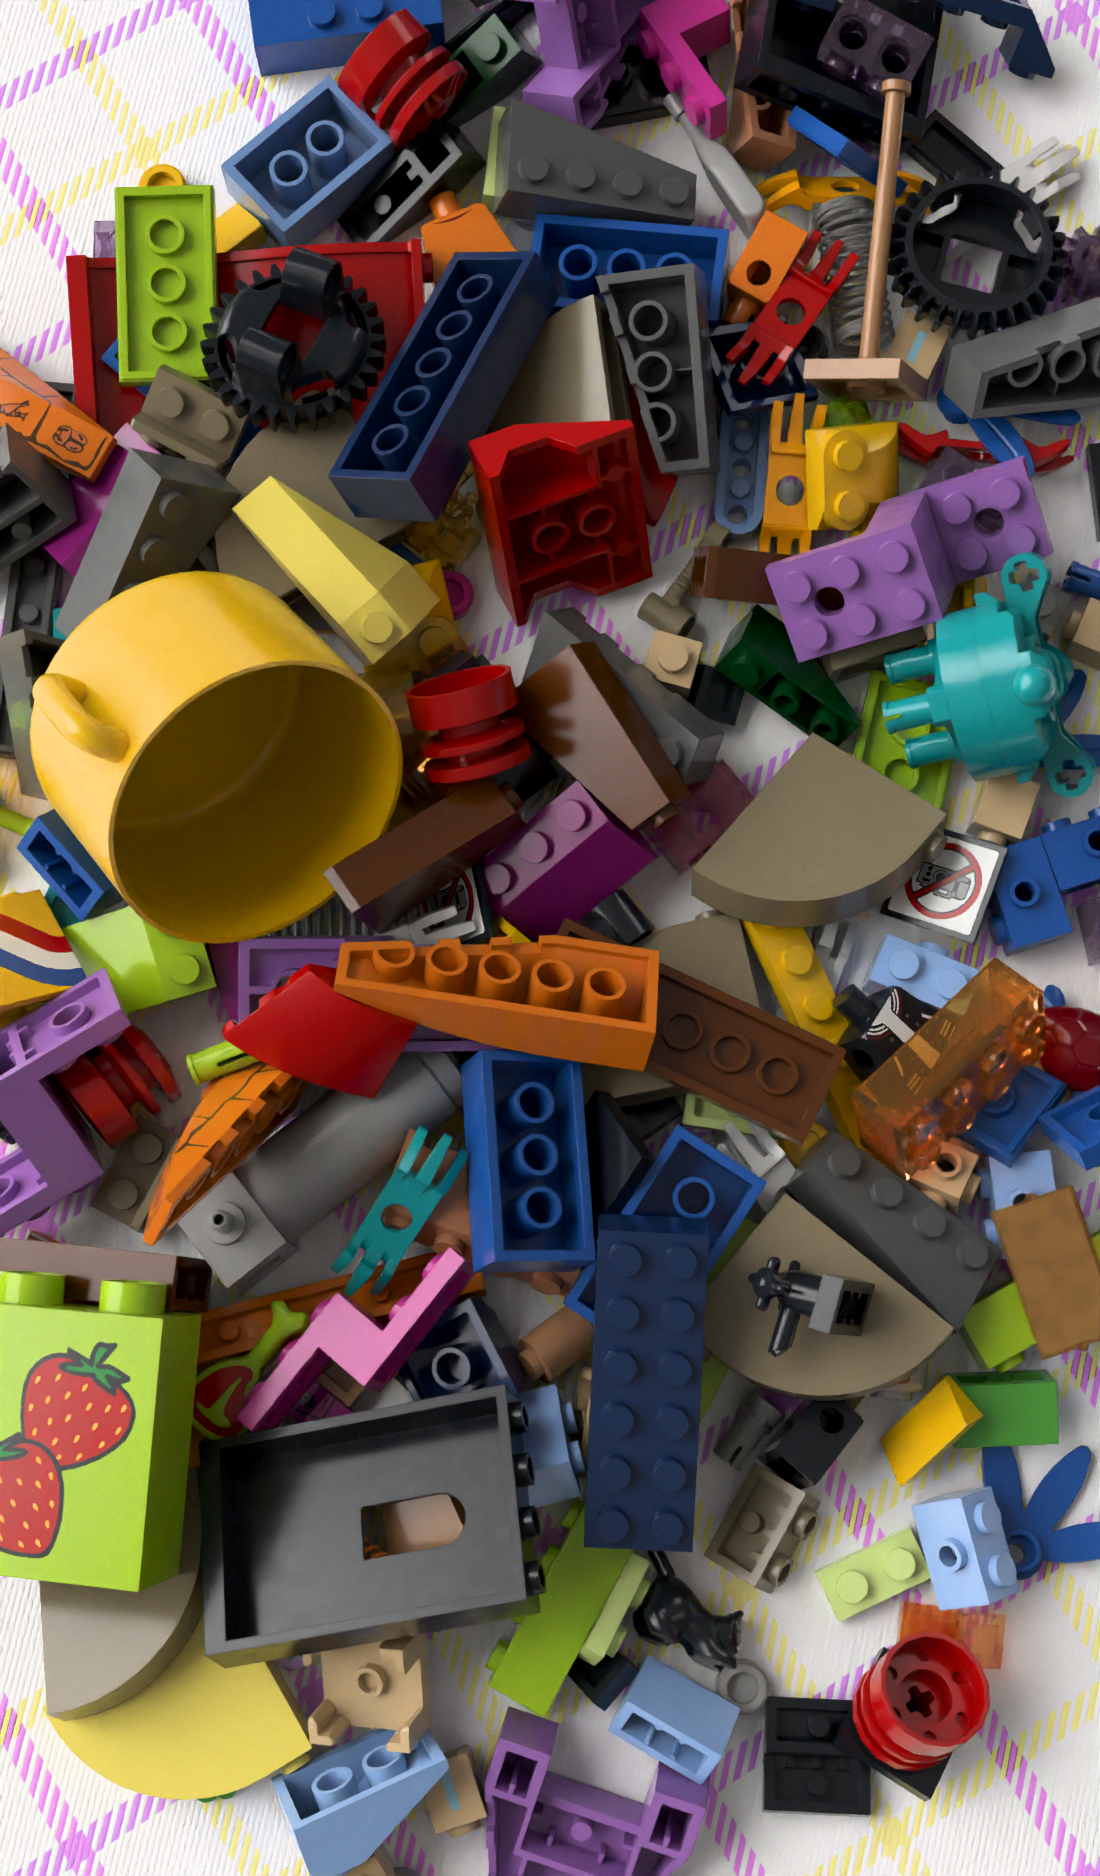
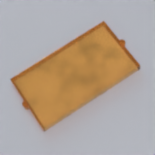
(1053, 1269)

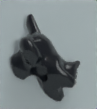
(676, 1615)

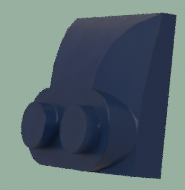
(754, 396)
(463, 1354)

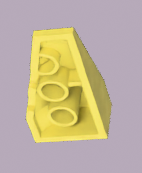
(348, 577)

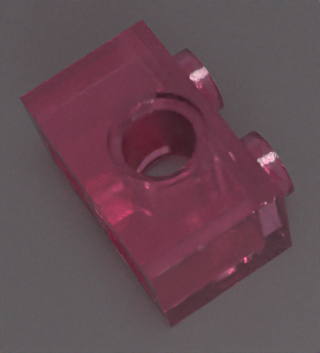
(722, 797)

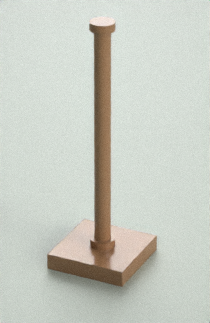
(868, 375)

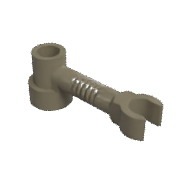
(667, 612)

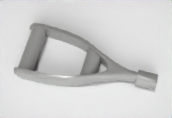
(723, 172)

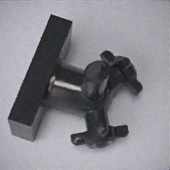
(831, 1301)

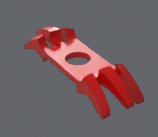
(800, 288)
(923, 448)

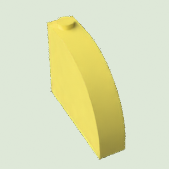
(195, 1729)

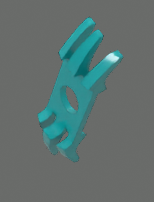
(403, 1188)

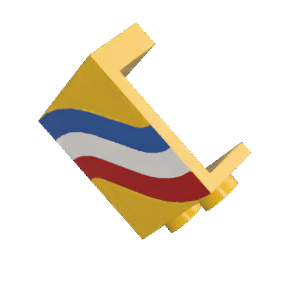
(33, 956)

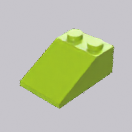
(141, 959)

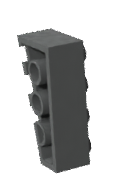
(573, 171)
(668, 359)
(1030, 366)
(149, 529)
(680, 728)
(895, 1226)

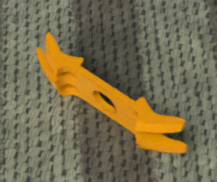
(805, 190)
(787, 460)

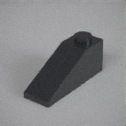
(400, 196)

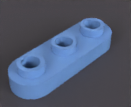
(747, 492)

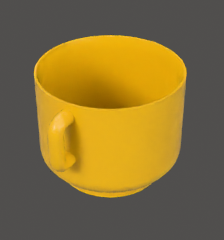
(213, 755)

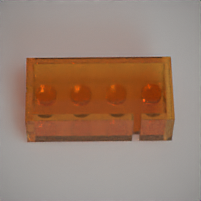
(951, 1069)

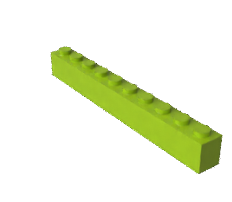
(577, 1581)

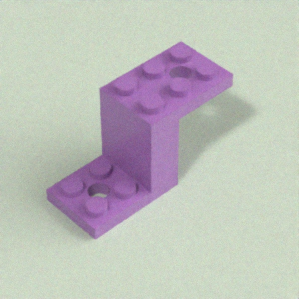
(908, 559)
(53, 1138)

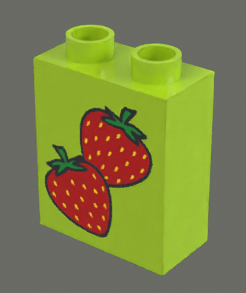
(93, 1431)

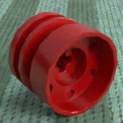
(393, 70)
(471, 734)
(116, 1080)
(942, 1685)

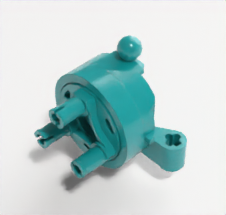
(992, 689)

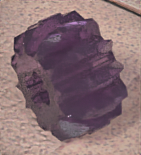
(1082, 253)

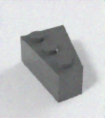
(33, 498)
(23, 660)

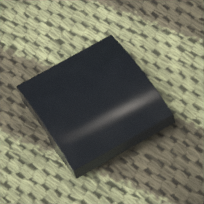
(804, 1766)

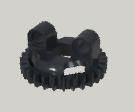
(986, 219)
(271, 366)

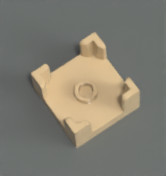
(374, 1688)

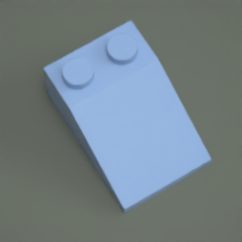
(355, 1798)

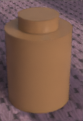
(555, 1345)

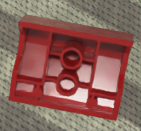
(561, 509)

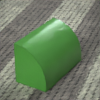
(1015, 1408)

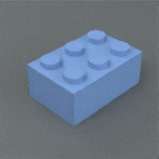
(308, 165)

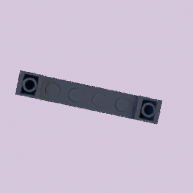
(1021, 45)

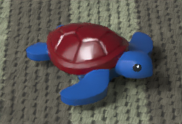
(1071, 1043)

